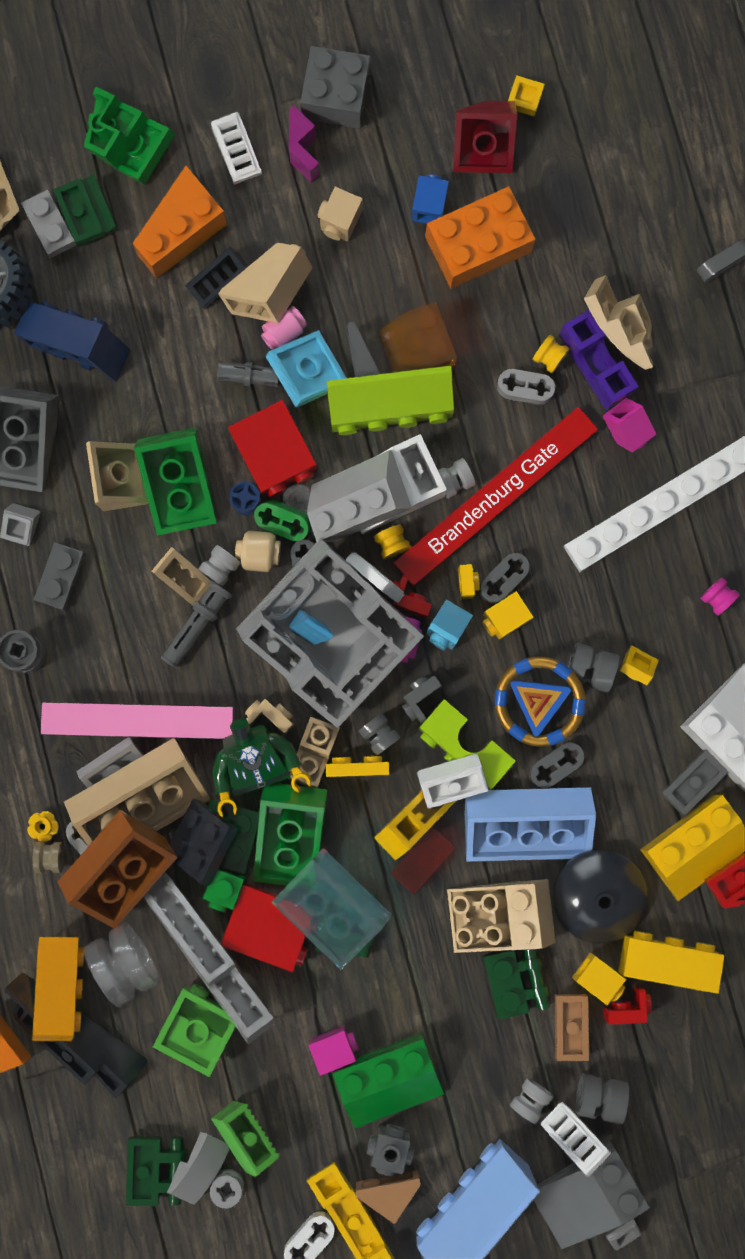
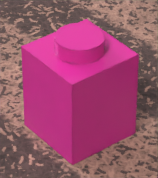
(629, 425)
(333, 1050)

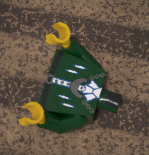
(252, 761)

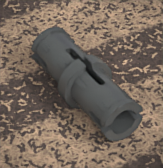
(247, 374)

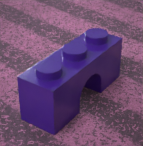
(587, 347)

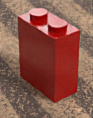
(273, 449)
(263, 930)

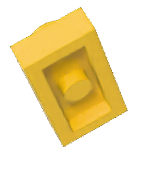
(343, 767)

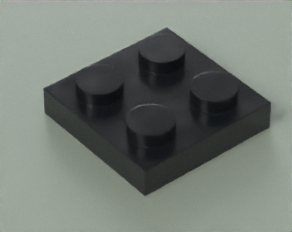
(202, 841)

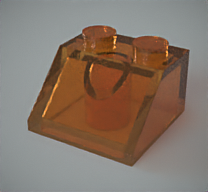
(418, 340)

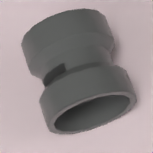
(379, 734)

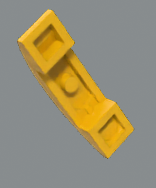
(348, 1213)

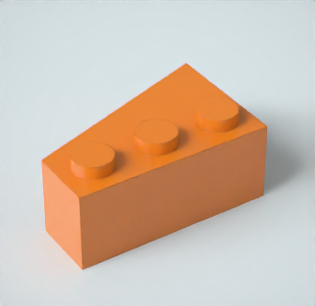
(179, 224)

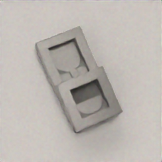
(195, 1177)

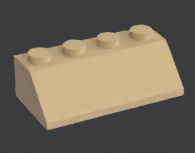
(150, 789)

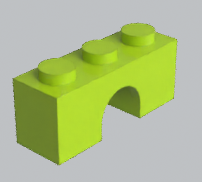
(443, 729)

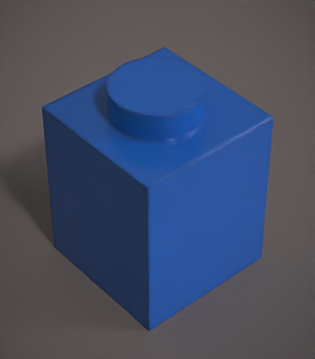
(429, 198)

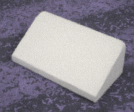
(452, 781)

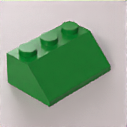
(388, 1081)

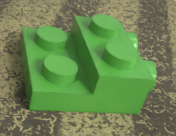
(195, 1030)

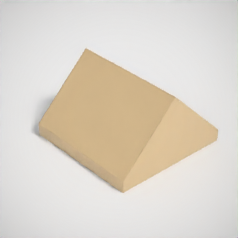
(115, 475)

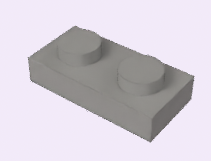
(48, 224)
(109, 762)

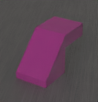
(300, 137)

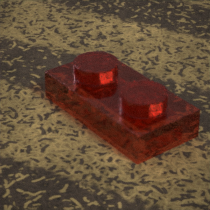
(422, 860)

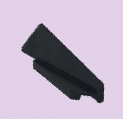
(90, 1051)

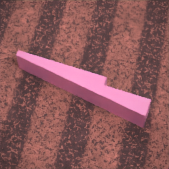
(136, 720)

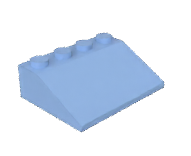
(480, 1208)

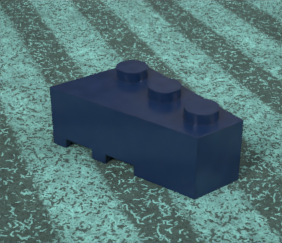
(72, 338)

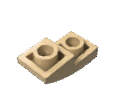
(315, 750)

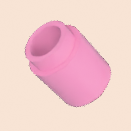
(286, 330)

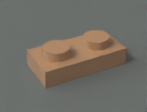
(571, 1027)

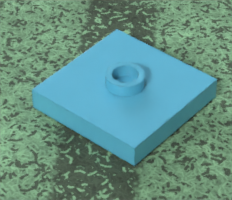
(305, 367)

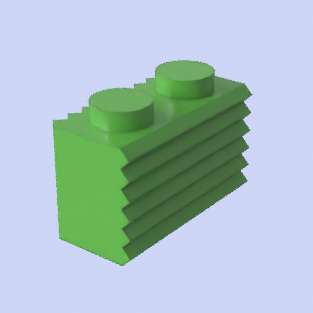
(245, 1138)

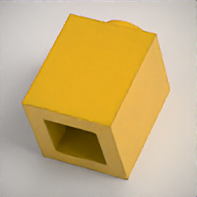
(506, 616)
(600, 979)

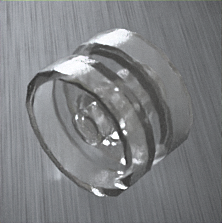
(121, 965)

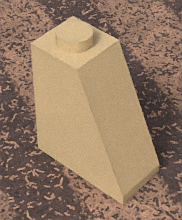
(268, 283)

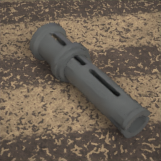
(204, 611)

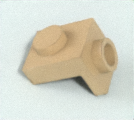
(277, 715)

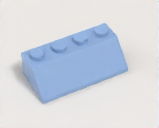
(529, 824)

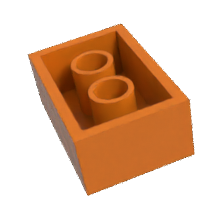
(480, 237)

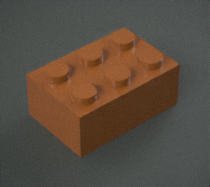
(117, 869)

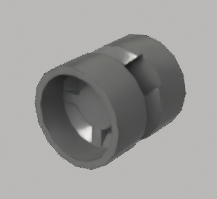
(22, 651)
(592, 667)
(602, 1098)

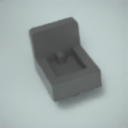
(421, 689)

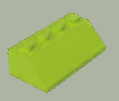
(391, 400)

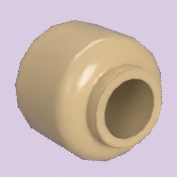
(258, 551)

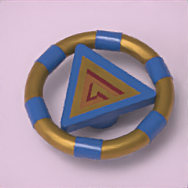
(539, 701)

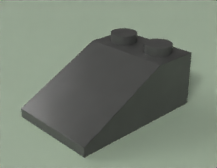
(26, 437)
(587, 1206)

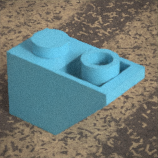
(448, 626)

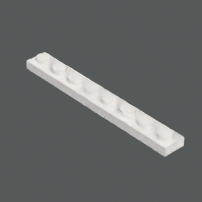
(657, 506)

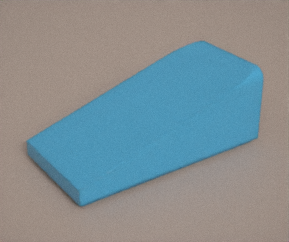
(310, 628)

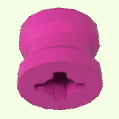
(720, 596)

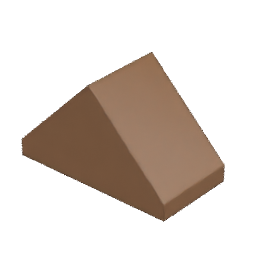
(389, 1193)

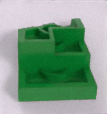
(125, 137)

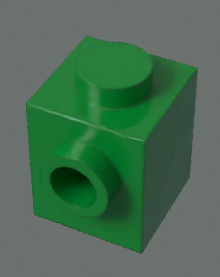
(224, 889)

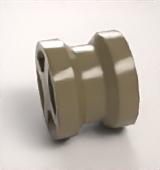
(48, 857)

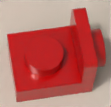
(414, 603)
(624, 1013)

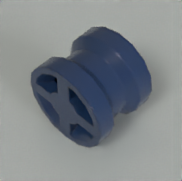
(245, 492)

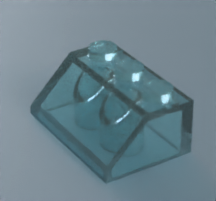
(332, 909)

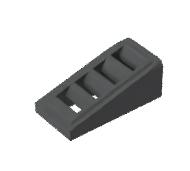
(361, 357)

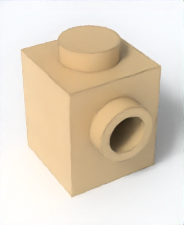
(340, 214)

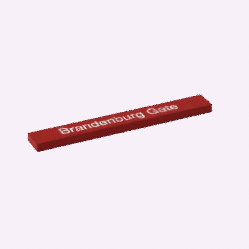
(495, 496)

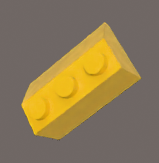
(697, 846)

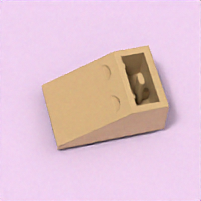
(501, 916)

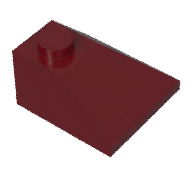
(485, 137)

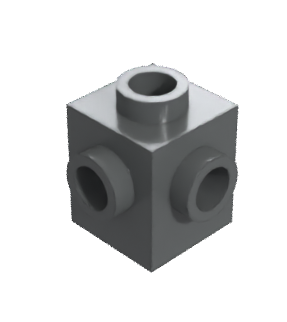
(388, 1138)

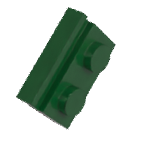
(85, 210)

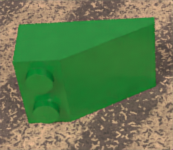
(176, 480)
(288, 831)

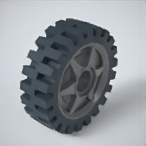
(14, 284)

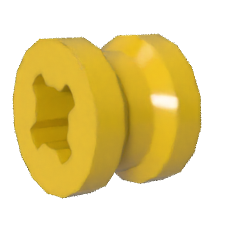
(551, 353)
(392, 541)

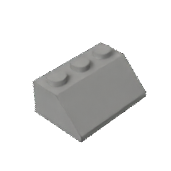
(357, 498)

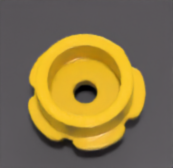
(51, 826)

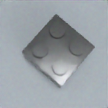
(335, 87)

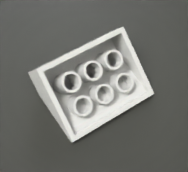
(721, 726)

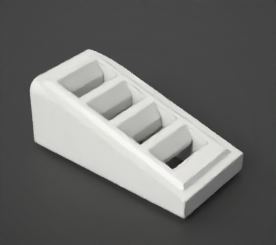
(227, 130)
(559, 1125)

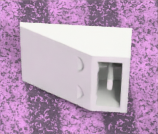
(418, 476)

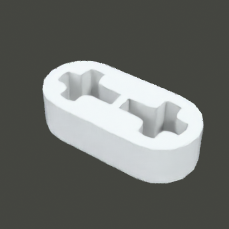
(304, 1234)

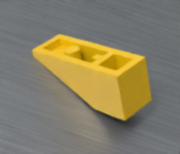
(409, 825)

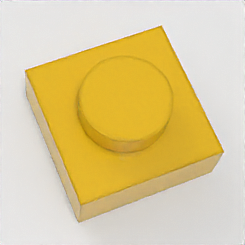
(526, 95)
(468, 581)
(639, 665)

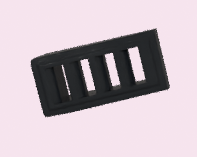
(221, 261)

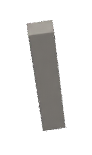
(209, 959)

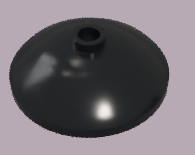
(585, 882)

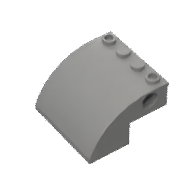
(366, 633)

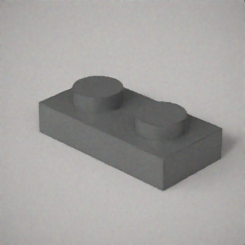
(59, 576)
(694, 782)

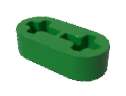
(280, 526)

